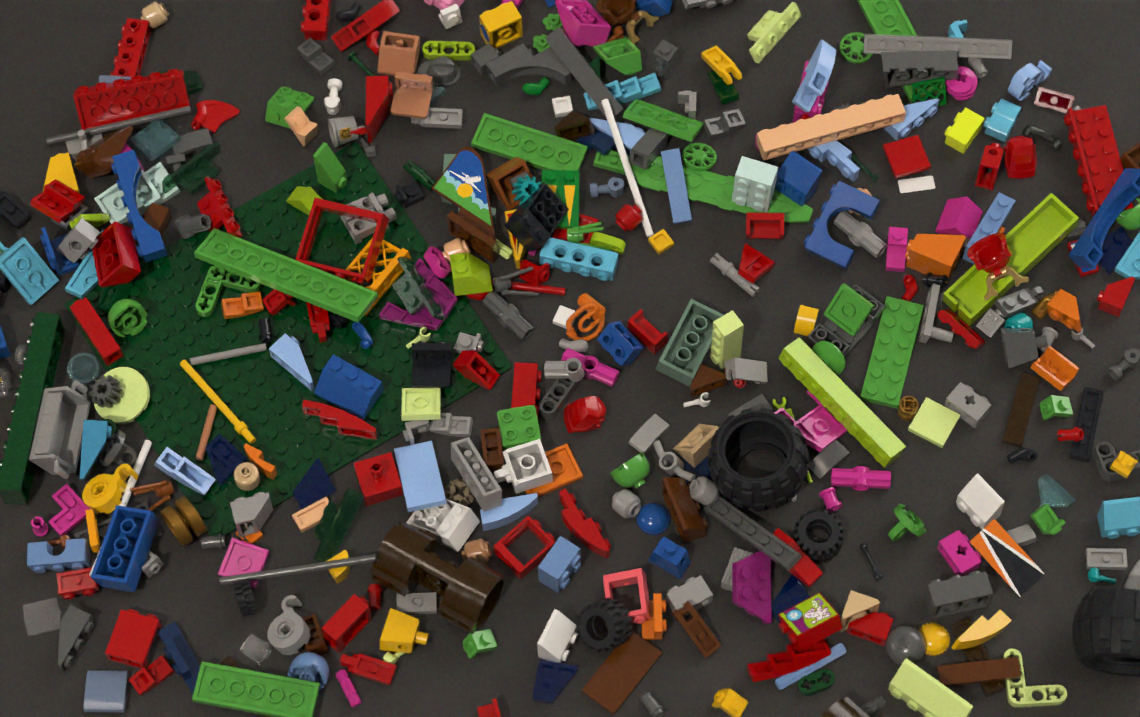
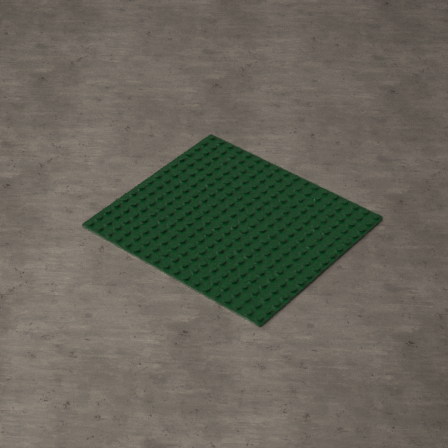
(257, 385)

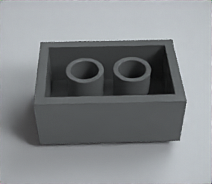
(958, 595)

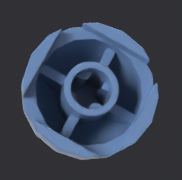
(310, 667)

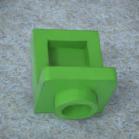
(1056, 406)
(1047, 520)
(479, 642)

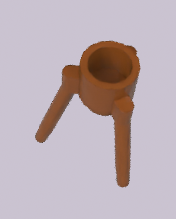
(162, 489)

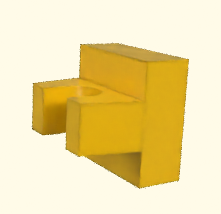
(1123, 464)

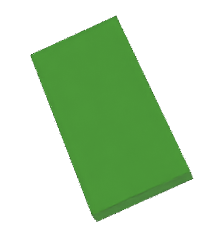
(663, 120)

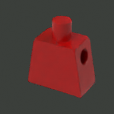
(990, 159)

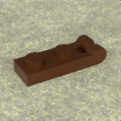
(697, 630)

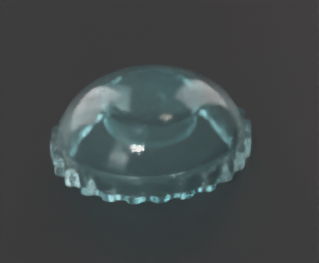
(83, 367)

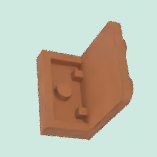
(412, 95)

